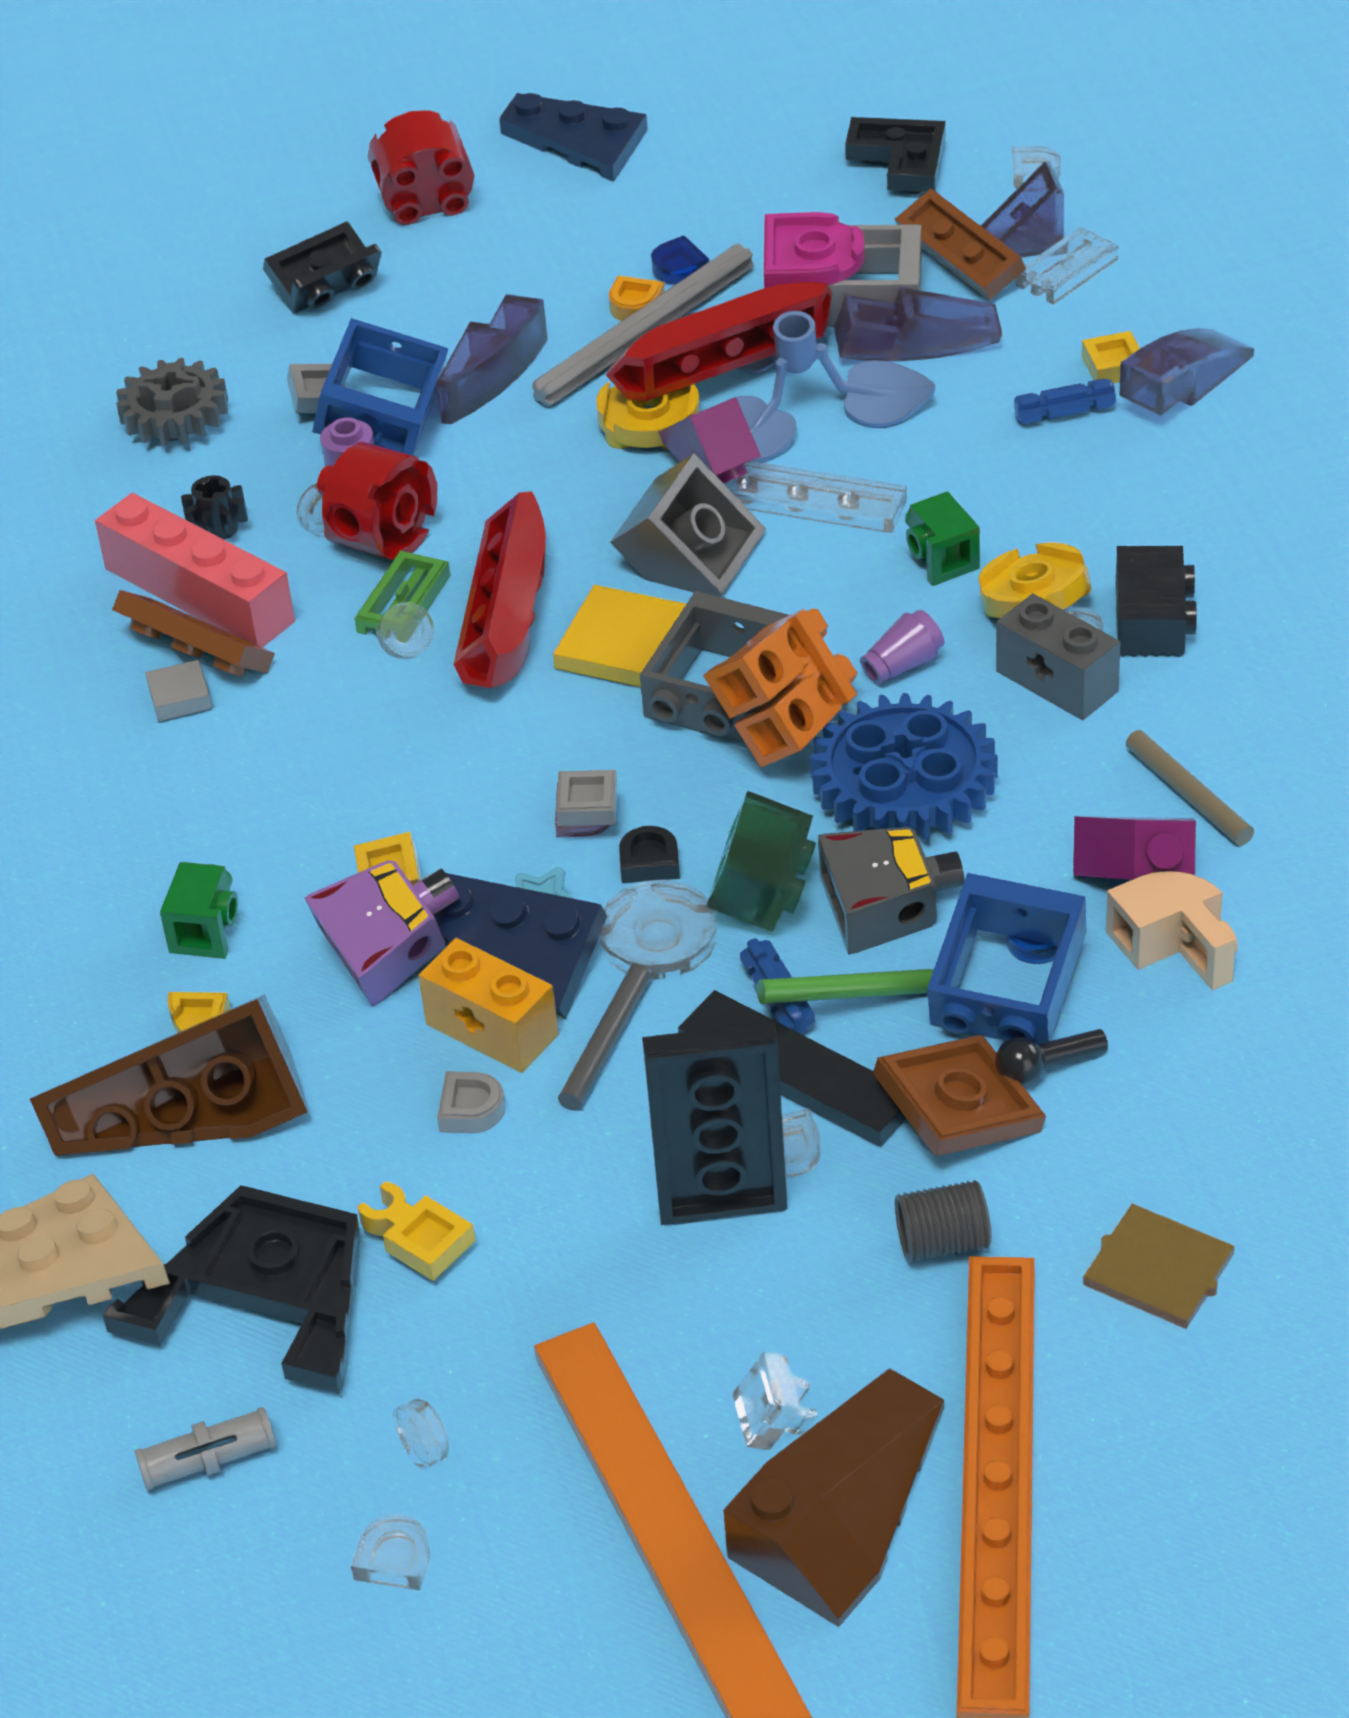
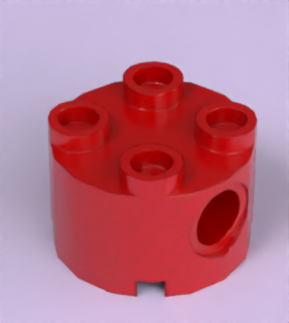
(421, 166)
(377, 500)

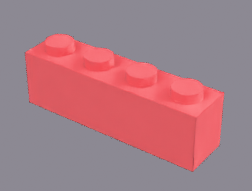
(195, 570)

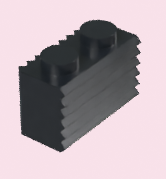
(1152, 600)

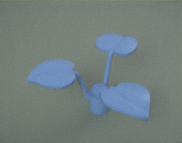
(876, 390)

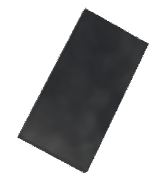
(716, 1122)

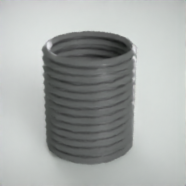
(943, 1221)

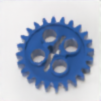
(904, 766)

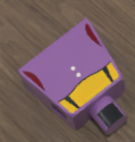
(382, 924)

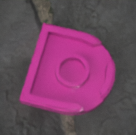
(810, 248)

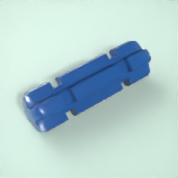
(1064, 401)
(764, 962)

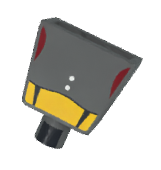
(883, 884)

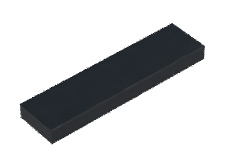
(812, 1073)

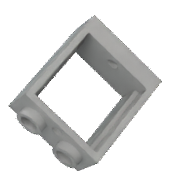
(886, 251)

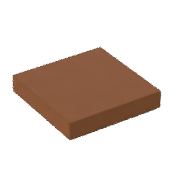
(958, 1096)

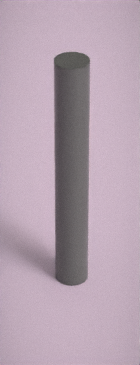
(604, 1037)

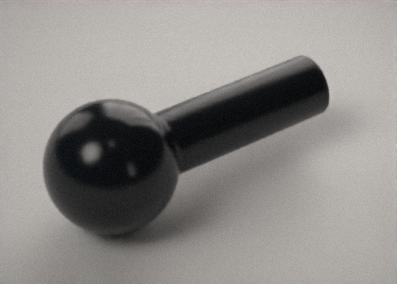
(1025, 1059)

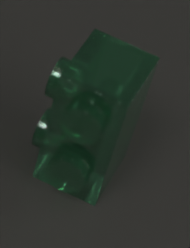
(762, 862)

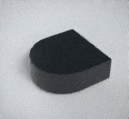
(648, 855)

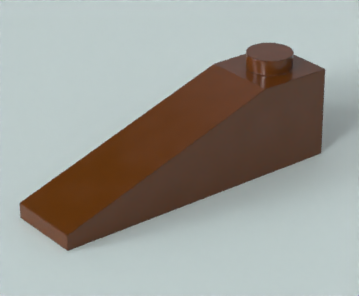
(196, 1085)
(831, 1499)

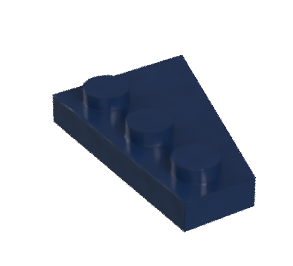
(580, 130)
(527, 929)

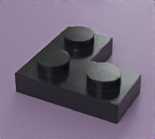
(908, 145)

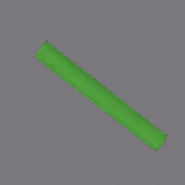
(843, 986)

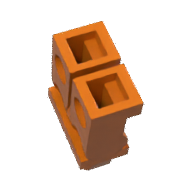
(791, 678)

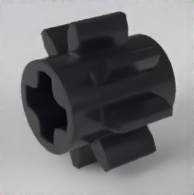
(215, 506)

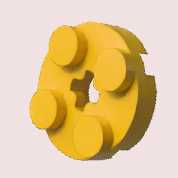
(630, 424)
(1052, 573)

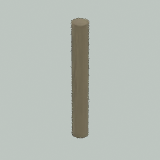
(1190, 788)

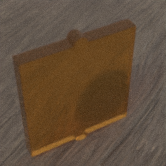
(1159, 1265)

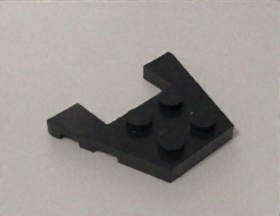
(269, 1259)

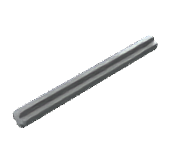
(663, 309)

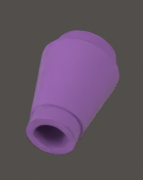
(903, 646)

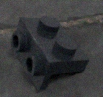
(322, 267)

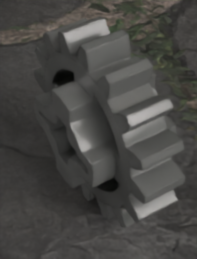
(172, 401)

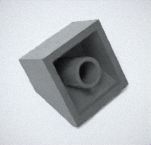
(688, 531)

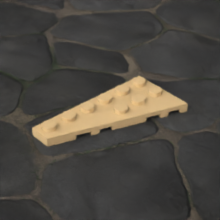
(69, 1249)

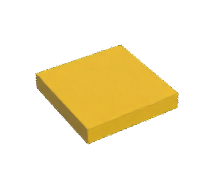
(615, 634)

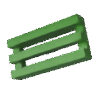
(420, 588)

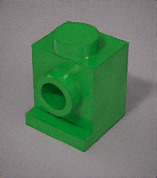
(943, 537)
(199, 910)

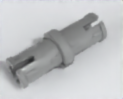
(251, 1434)

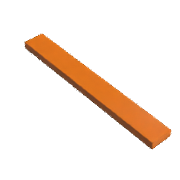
(997, 1491)
(667, 1529)

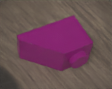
(716, 437)
(1133, 846)

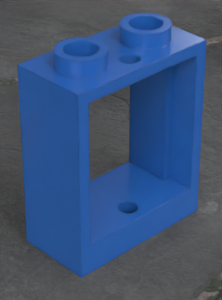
(372, 351)
(995, 907)

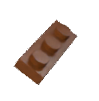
(963, 245)
(192, 634)

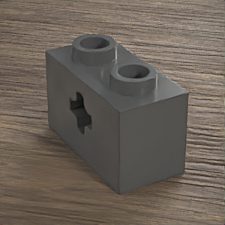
(1057, 656)

